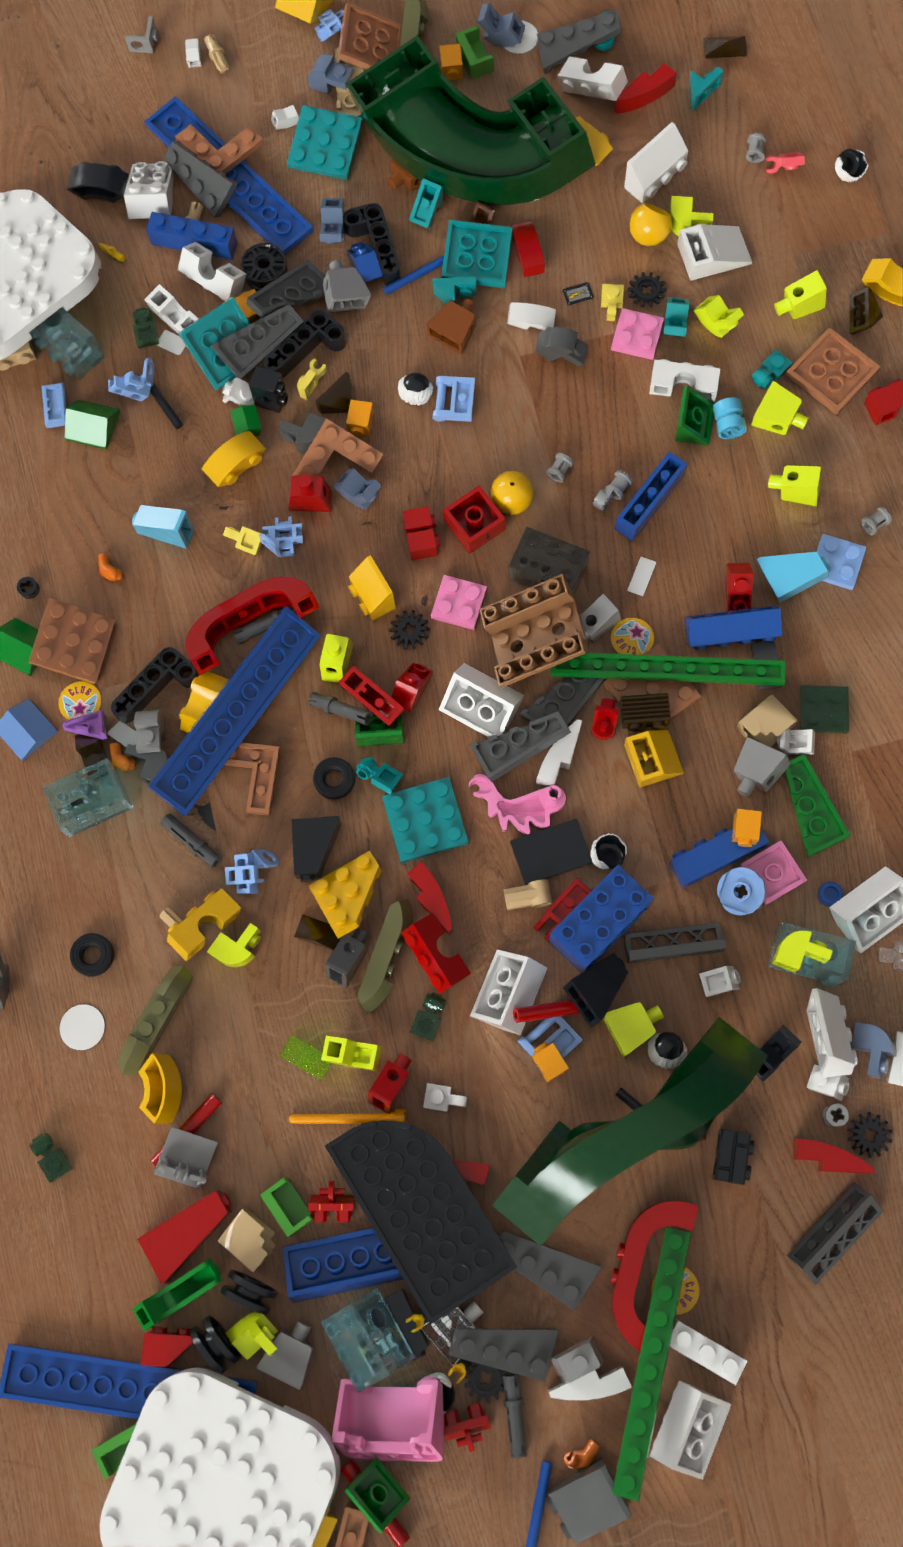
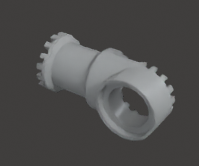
(614, 490)

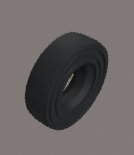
(334, 764)
(101, 965)

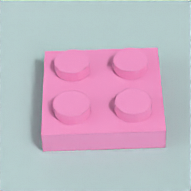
(637, 333)
(458, 602)
(777, 870)

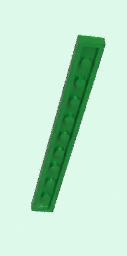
(673, 669)
(651, 1365)

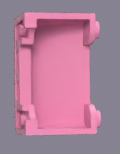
(390, 1422)

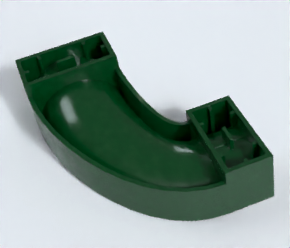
(462, 145)
(582, 1159)

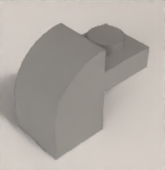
(149, 730)

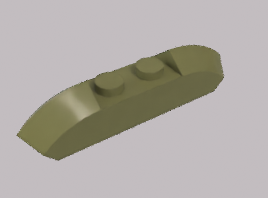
(414, 20)
(374, 984)
(154, 1020)

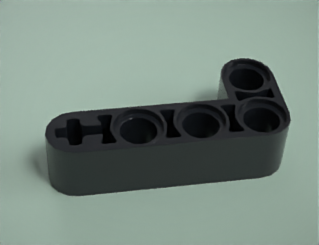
(365, 225)
(284, 363)
(152, 688)

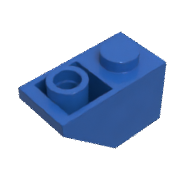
(365, 261)

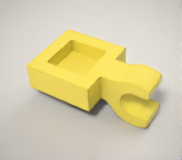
(611, 299)
(309, 381)
(247, 539)

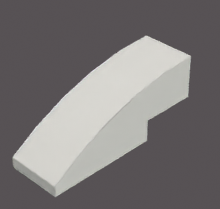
(559, 756)
(592, 1386)

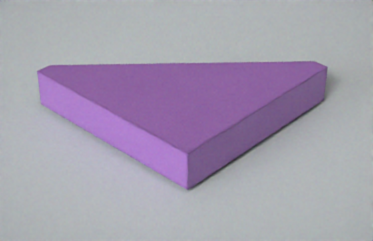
(89, 725)

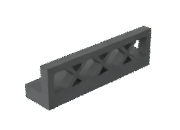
(678, 949)
(833, 1230)

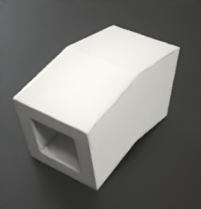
(193, 53)
(284, 118)

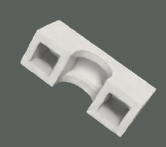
(604, 84)
(196, 265)
(169, 310)
(701, 378)
(707, 1352)

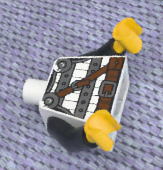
(442, 1332)

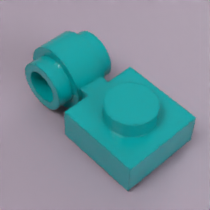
(772, 368)
(384, 778)

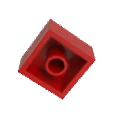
(474, 519)

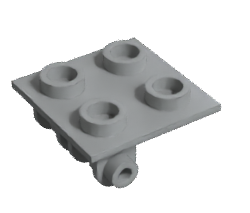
(185, 1158)

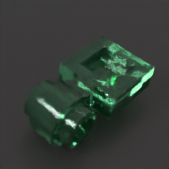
(145, 328)
(426, 1023)
(54, 1163)

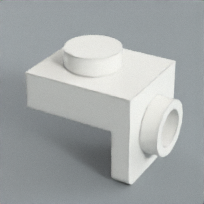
(237, 392)
(797, 742)
(831, 1086)

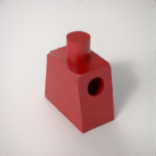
(309, 494)
(386, 1092)

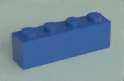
(179, 232)
(650, 496)
(733, 626)
(711, 857)

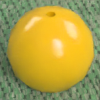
(650, 224)
(512, 492)

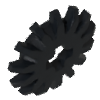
(645, 281)
(417, 634)
(867, 1145)
(484, 1389)

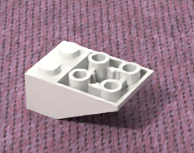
(149, 190)
(712, 249)

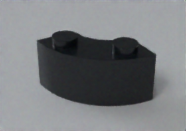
(97, 181)

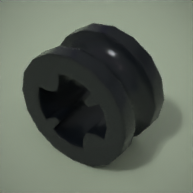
(26, 581)

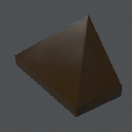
(725, 47)
(863, 311)
(336, 397)
(316, 932)

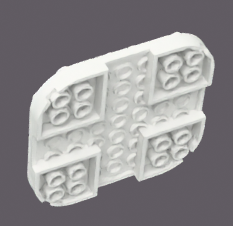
(41, 266)
(219, 1470)

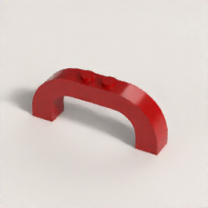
(240, 610)
(631, 1258)

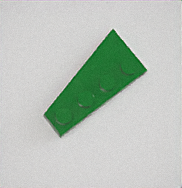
(814, 810)

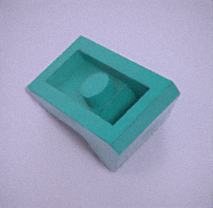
(702, 88)
(426, 203)
(448, 288)

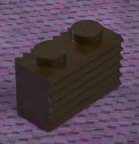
(645, 711)

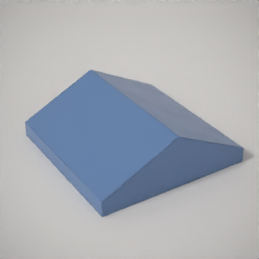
(25, 729)

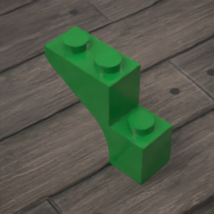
(178, 1294)

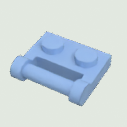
(461, 398)
(564, 1038)

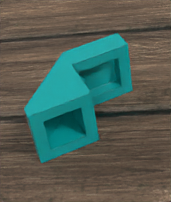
(676, 316)

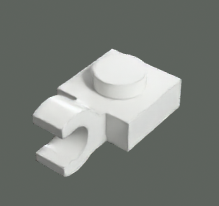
(439, 1098)

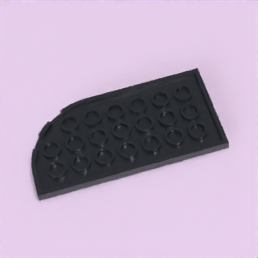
(421, 1213)

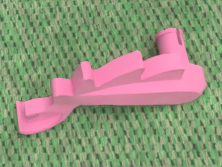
(532, 808)

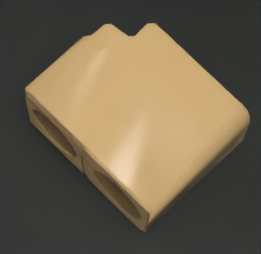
(766, 721)
(248, 1240)

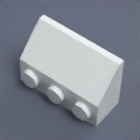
(656, 164)
(480, 702)
(871, 909)
(508, 985)
(830, 1034)
(690, 1430)

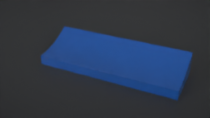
(337, 1265)

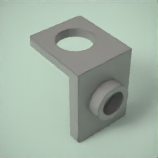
(148, 41)

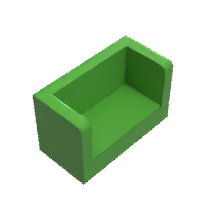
(473, 53)
(287, 1206)
(111, 1452)

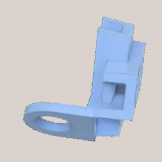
(329, 24)
(132, 385)
(280, 541)
(252, 862)

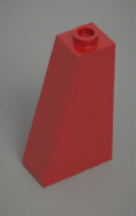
(182, 1235)

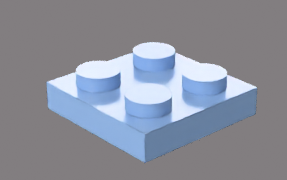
(843, 558)

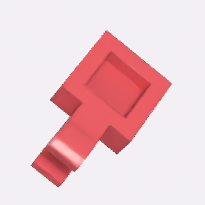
(788, 160)

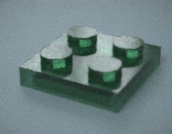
(824, 709)

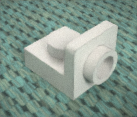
(720, 980)

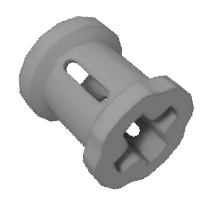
(756, 148)
(565, 463)
(876, 521)
(842, 1113)

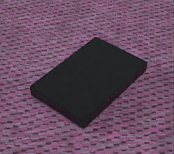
(551, 852)

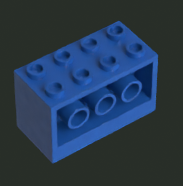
(600, 919)

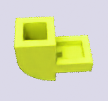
(682, 214)
(716, 316)
(796, 946)
(235, 953)
(351, 1053)
(253, 1333)

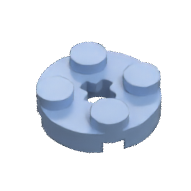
(729, 896)

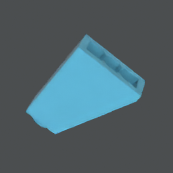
(164, 525)
(793, 572)

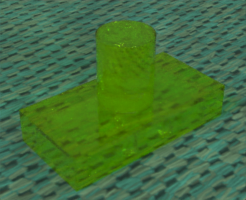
(305, 1057)

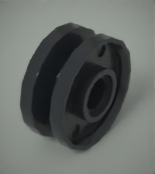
(262, 256)
(249, 1292)
(214, 1344)

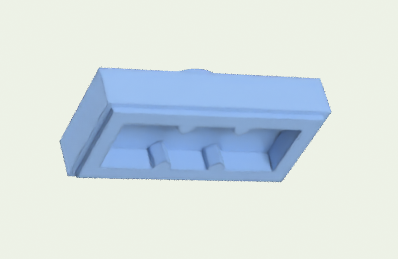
(54, 404)

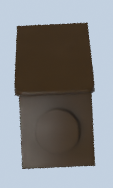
(90, 749)

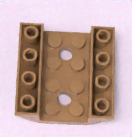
(532, 620)

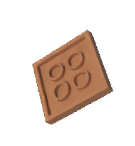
(367, 36)
(832, 371)
(71, 641)
(680, 694)

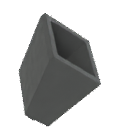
(587, 1502)

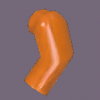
(108, 571)
(119, 760)
(582, 1458)

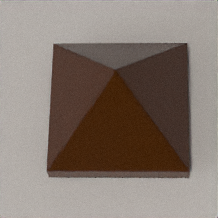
(482, 213)

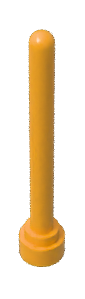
(397, 1115)

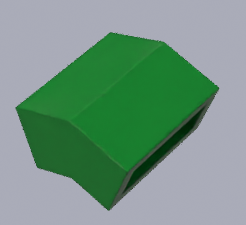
(246, 419)

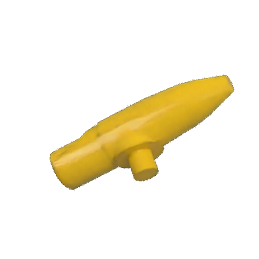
(111, 251)

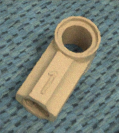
(534, 894)

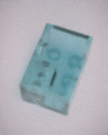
(68, 343)
(87, 800)
(829, 973)
(363, 1348)

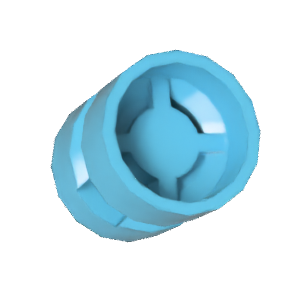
(728, 418)

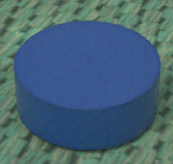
(830, 893)

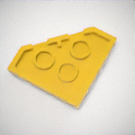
(347, 892)

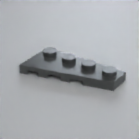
(575, 38)
(204, 181)
(294, 288)
(252, 343)
(565, 697)
(511, 749)
(553, 1271)
(507, 1349)

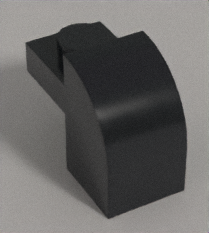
(777, 1048)

